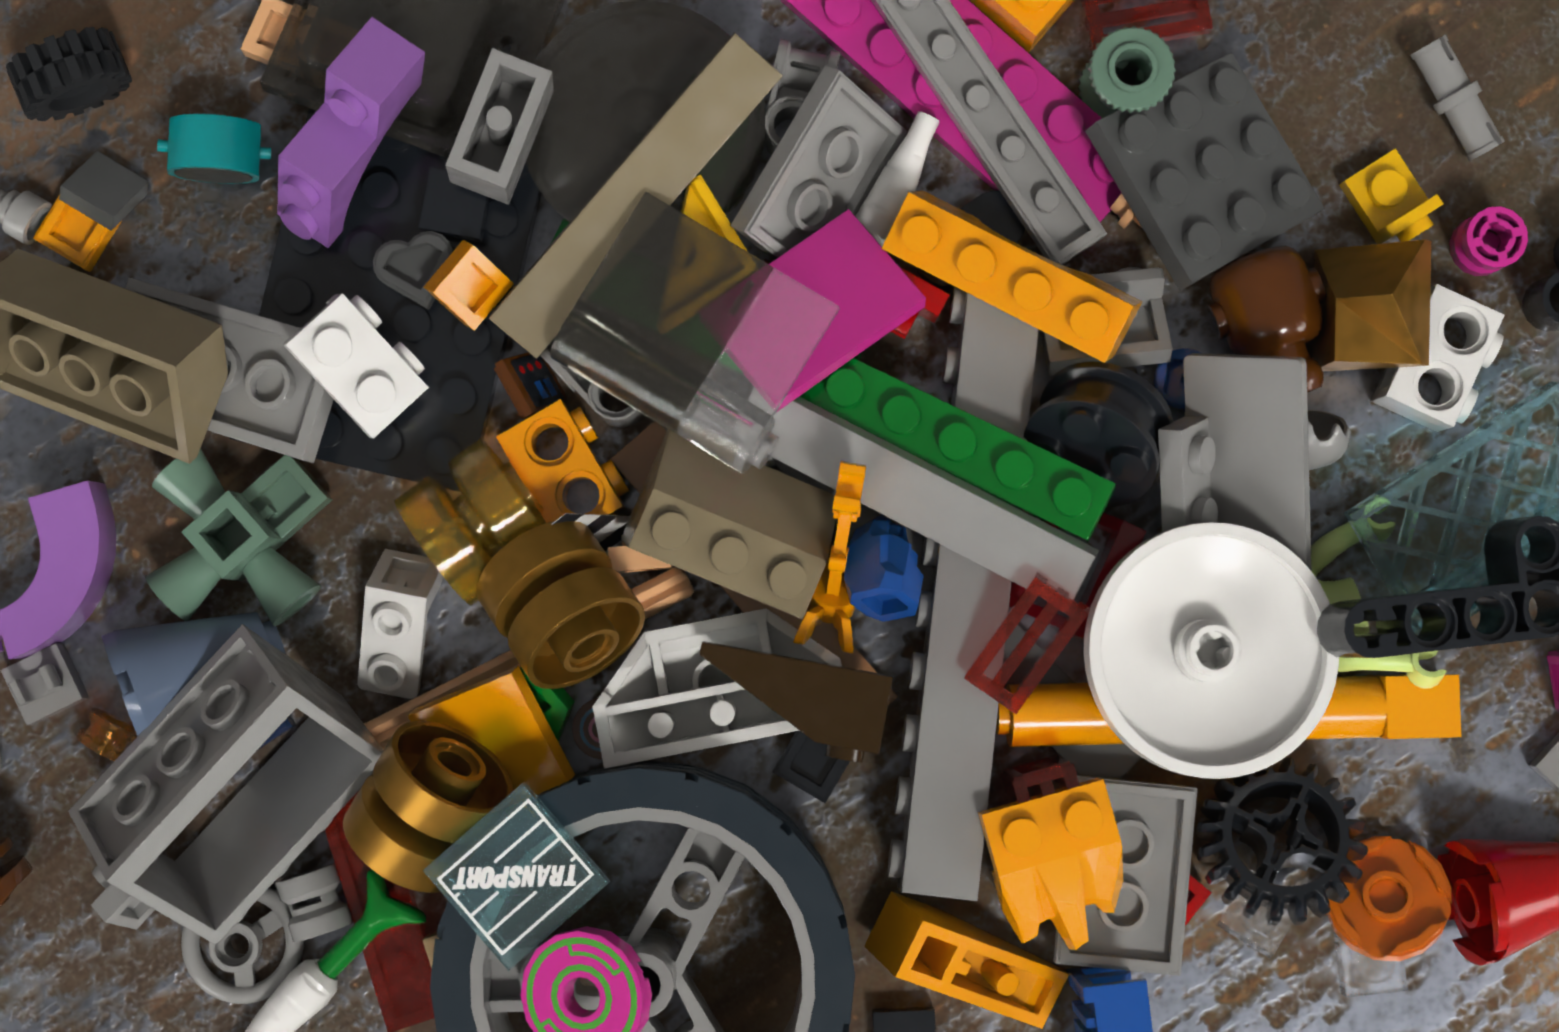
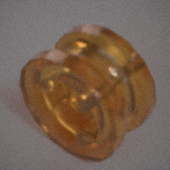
(106, 734)

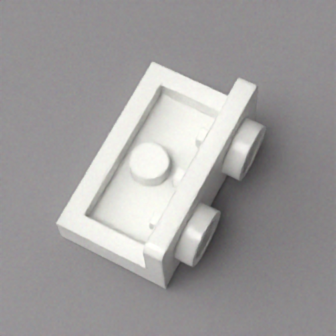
(357, 363)

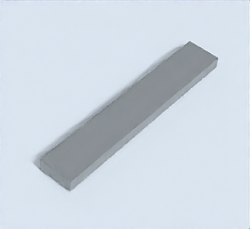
(994, 126)
(931, 500)

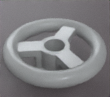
(242, 965)

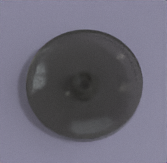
(612, 84)

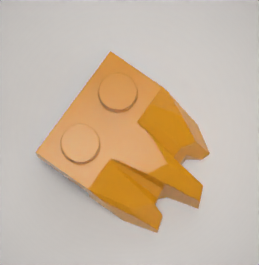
(1055, 859)

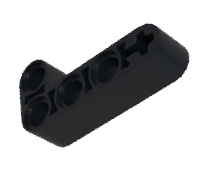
(1446, 612)

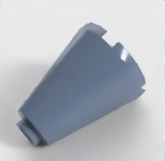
(162, 658)

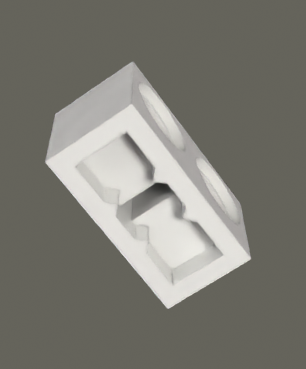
(1451, 366)

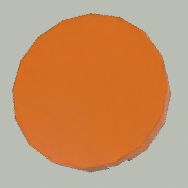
(1396, 903)

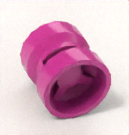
(1475, 247)

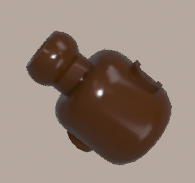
(1270, 306)

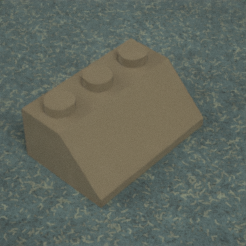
(734, 528)

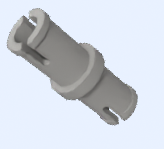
(1457, 98)

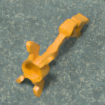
(830, 599)

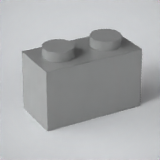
(500, 126)

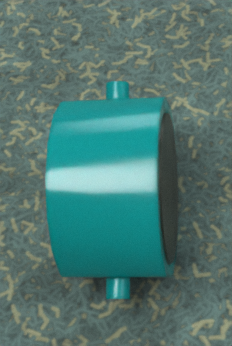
(214, 148)

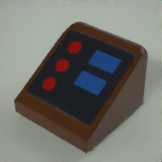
(529, 383)

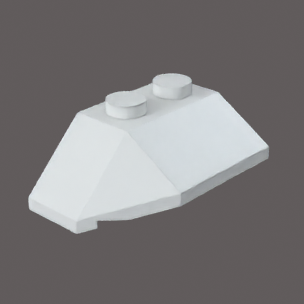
(678, 702)

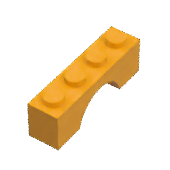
(1010, 277)

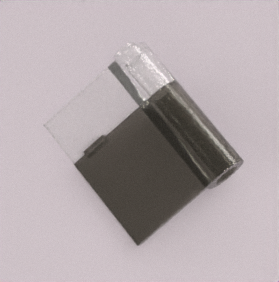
(694, 333)

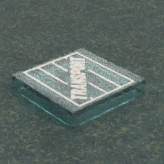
(516, 876)

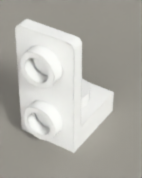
(396, 623)

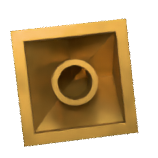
(1374, 306)

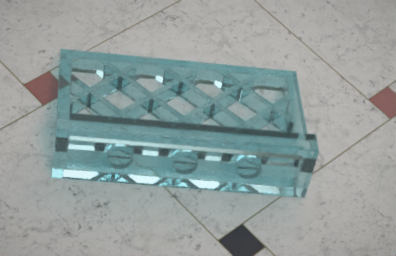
(1471, 571)

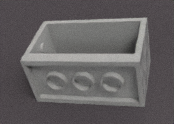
(191, 756)

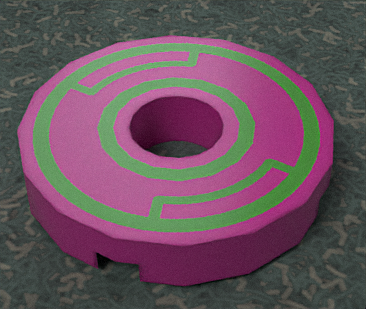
(593, 955)

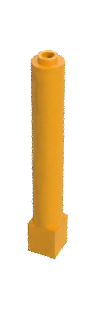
(1358, 709)

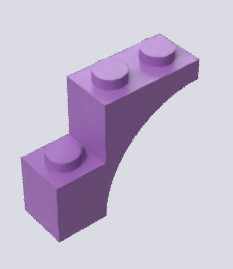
(329, 154)

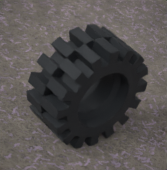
(68, 74)

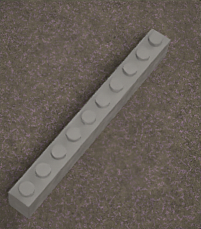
(965, 605)

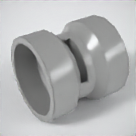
(318, 916)

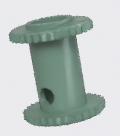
(1132, 53)

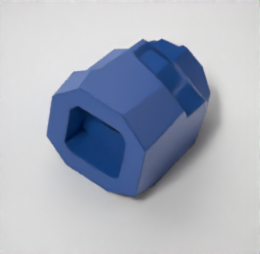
(883, 571)

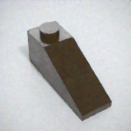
(819, 699)

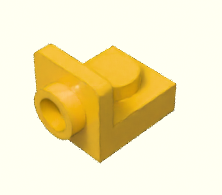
(1390, 199)

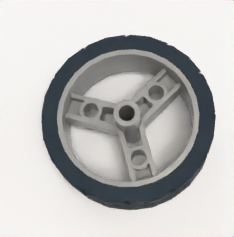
(724, 827)

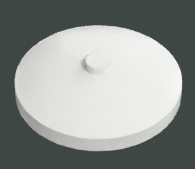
(1209, 651)

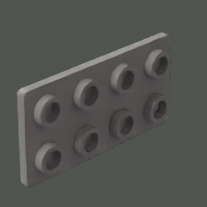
(1240, 448)

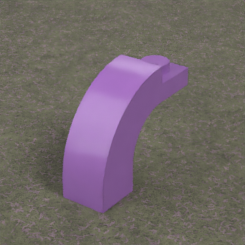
(73, 568)

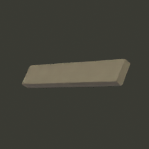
(660, 165)

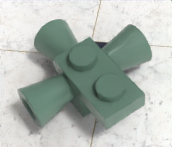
(238, 536)

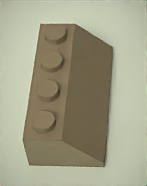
(109, 355)

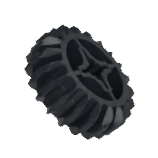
(1303, 848)

